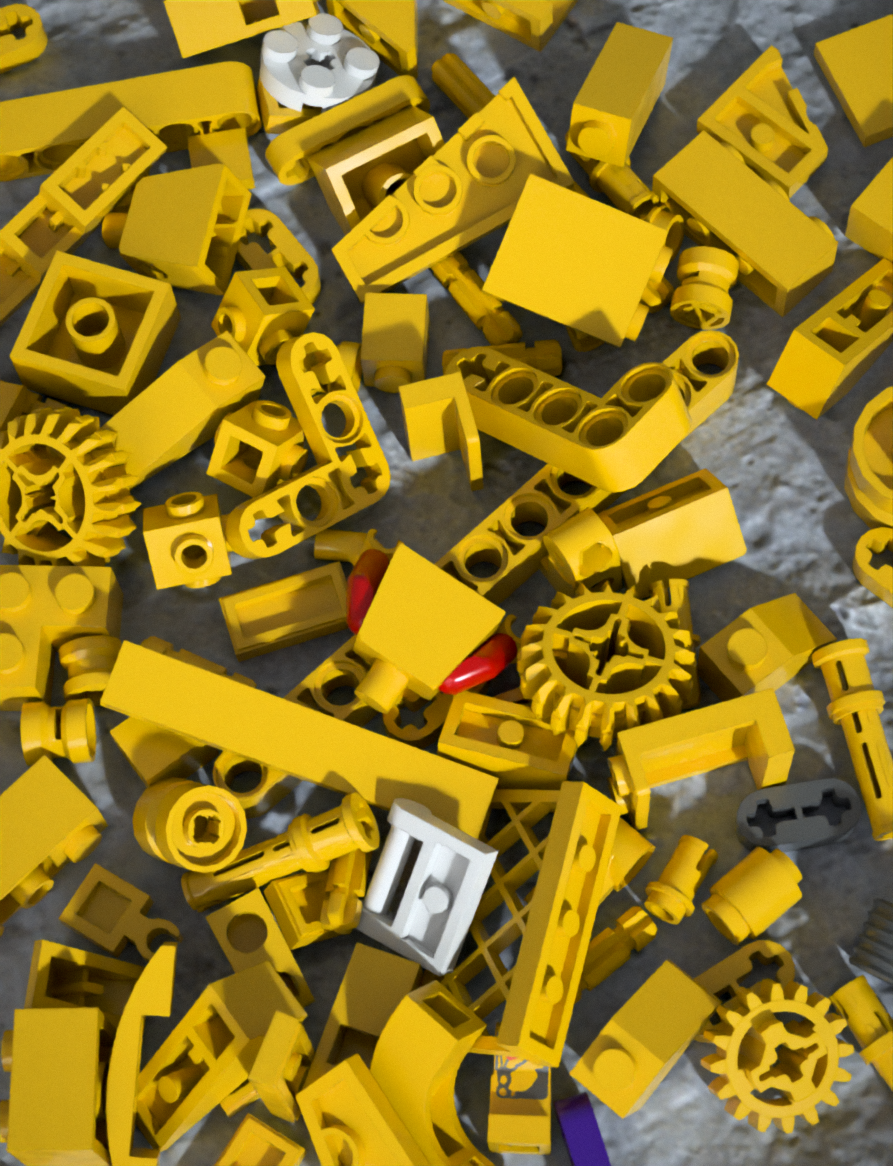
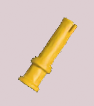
(857, 709)
(306, 845)

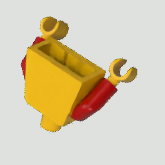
(421, 627)

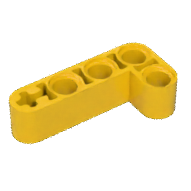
(597, 439)

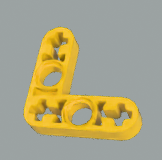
(332, 473)

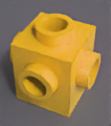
(263, 312)
(258, 448)
(187, 541)

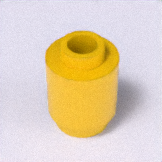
(753, 894)

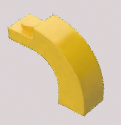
(418, 1071)

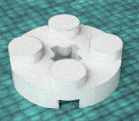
(316, 64)

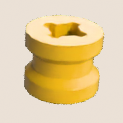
(88, 666)

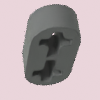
(795, 801)

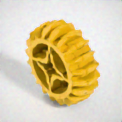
(79, 494)
(573, 643)

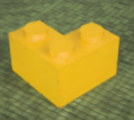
(41, 613)

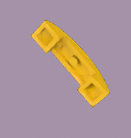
(150, 996)

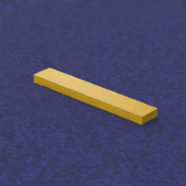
(293, 738)

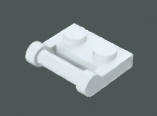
(439, 893)

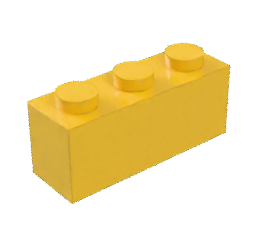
(737, 211)

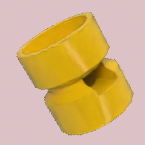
(189, 824)

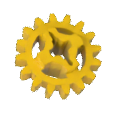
(806, 1060)

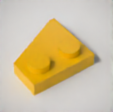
(767, 124)

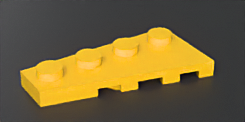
(452, 196)

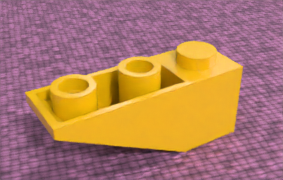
(42, 830)

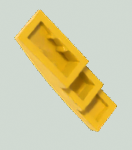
(73, 204)

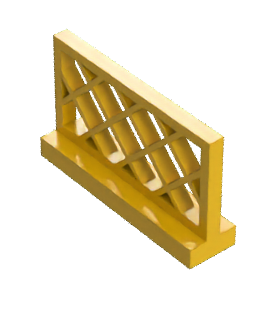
(553, 924)

